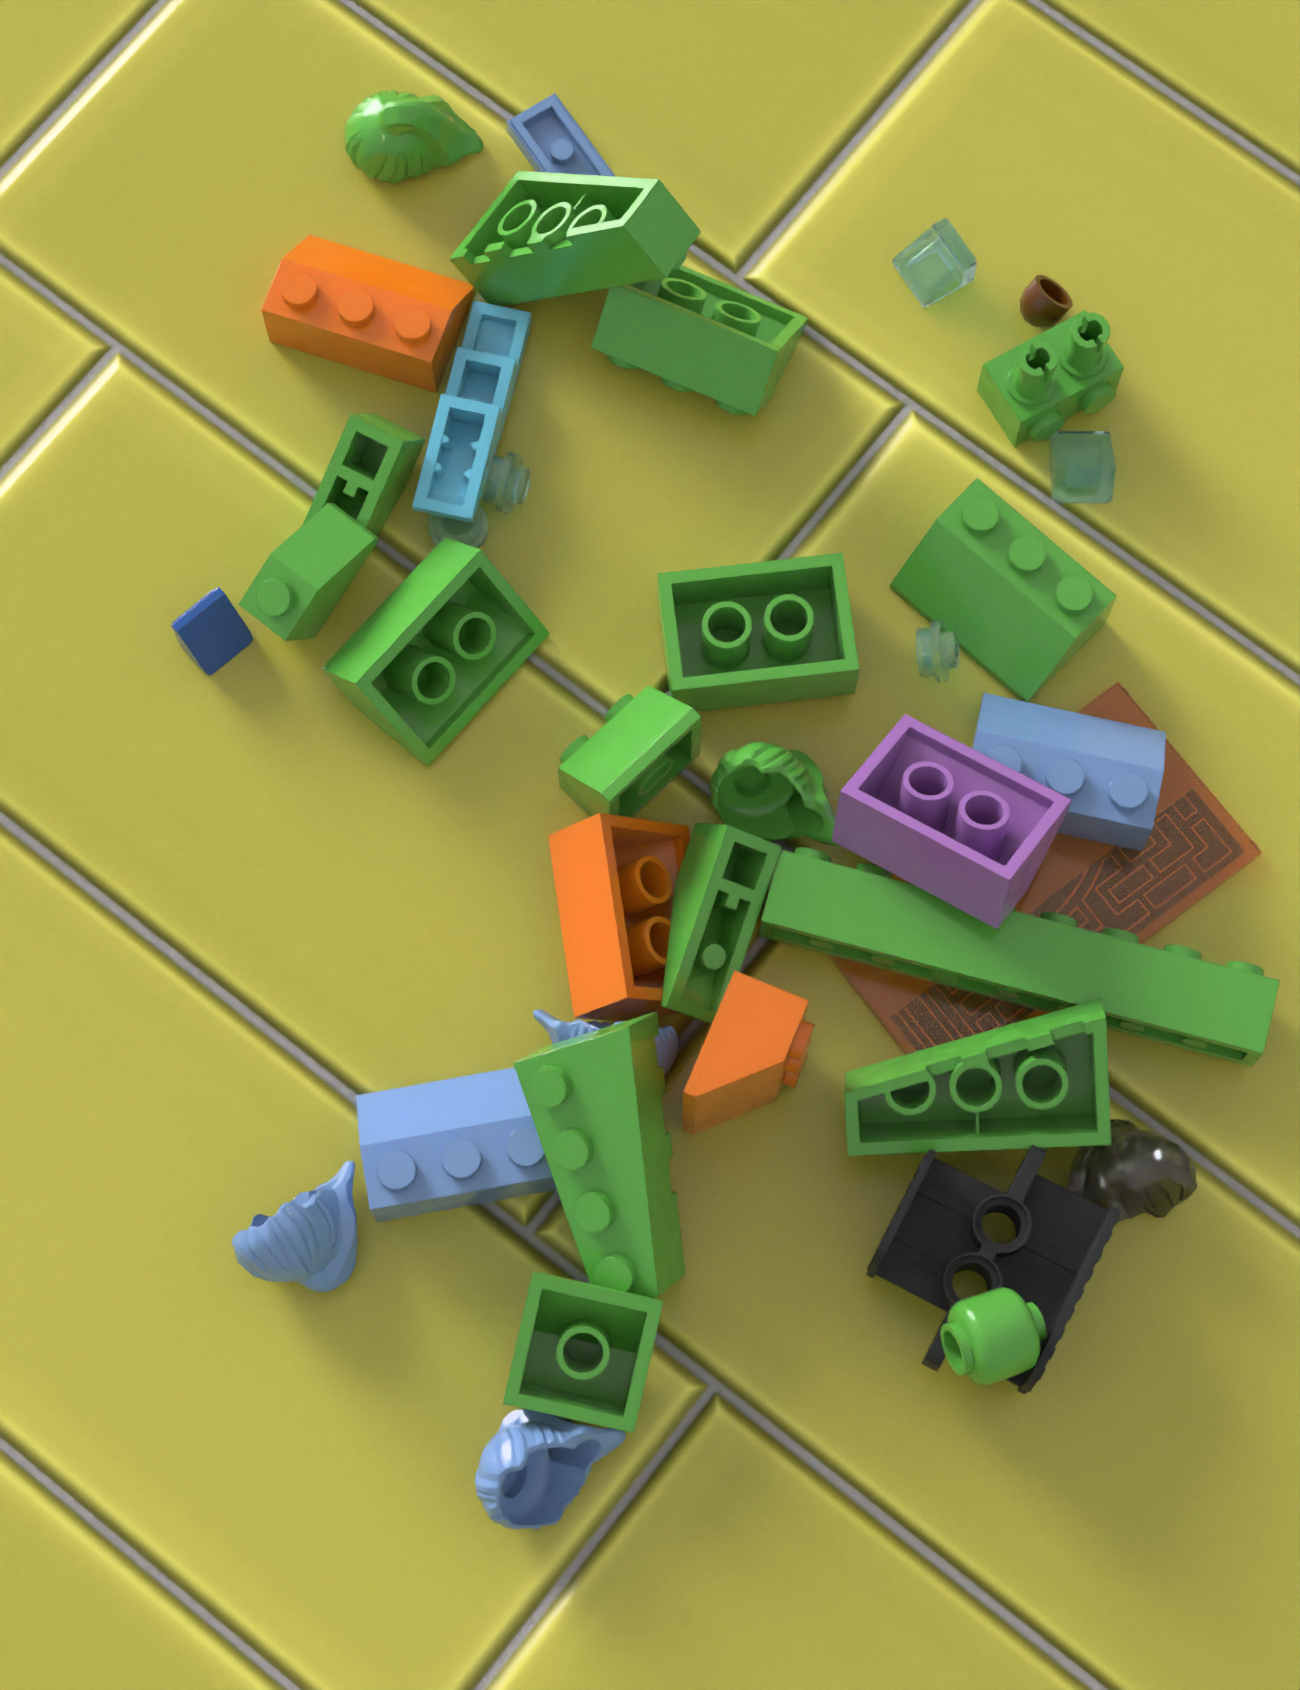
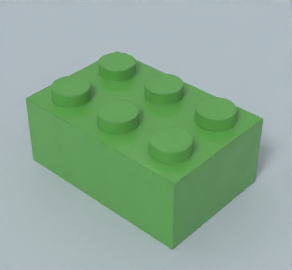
(758, 632)

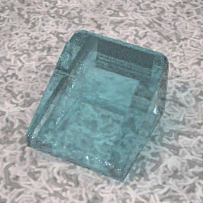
(936, 263)
(1082, 467)

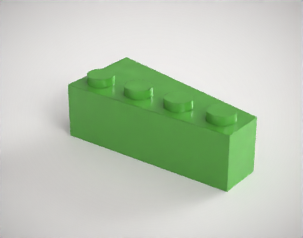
(573, 236)
(989, 1091)
(609, 1152)

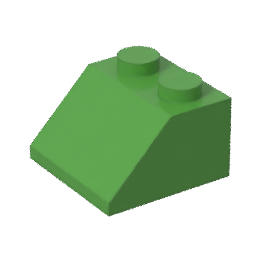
(632, 755)
(583, 1352)

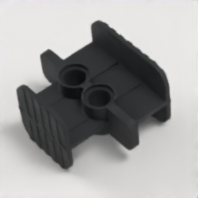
(942, 1233)

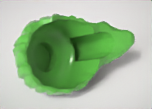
(406, 136)
(772, 793)

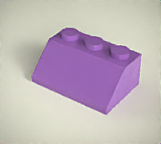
(949, 820)

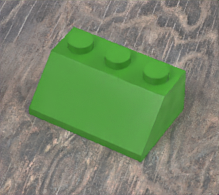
(701, 337)
(1003, 590)
(437, 649)

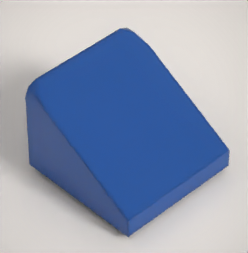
(212, 631)

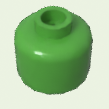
(993, 1336)

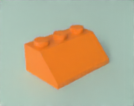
(366, 311)
(616, 911)
(748, 1053)

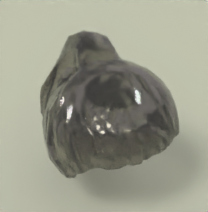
(1134, 1173)

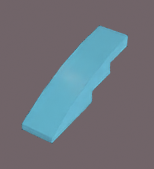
(472, 412)

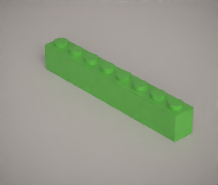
(1025, 962)

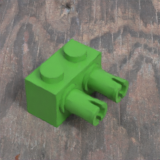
(1052, 378)

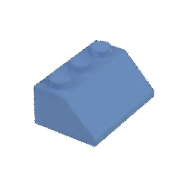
(1098, 763)
(449, 1145)

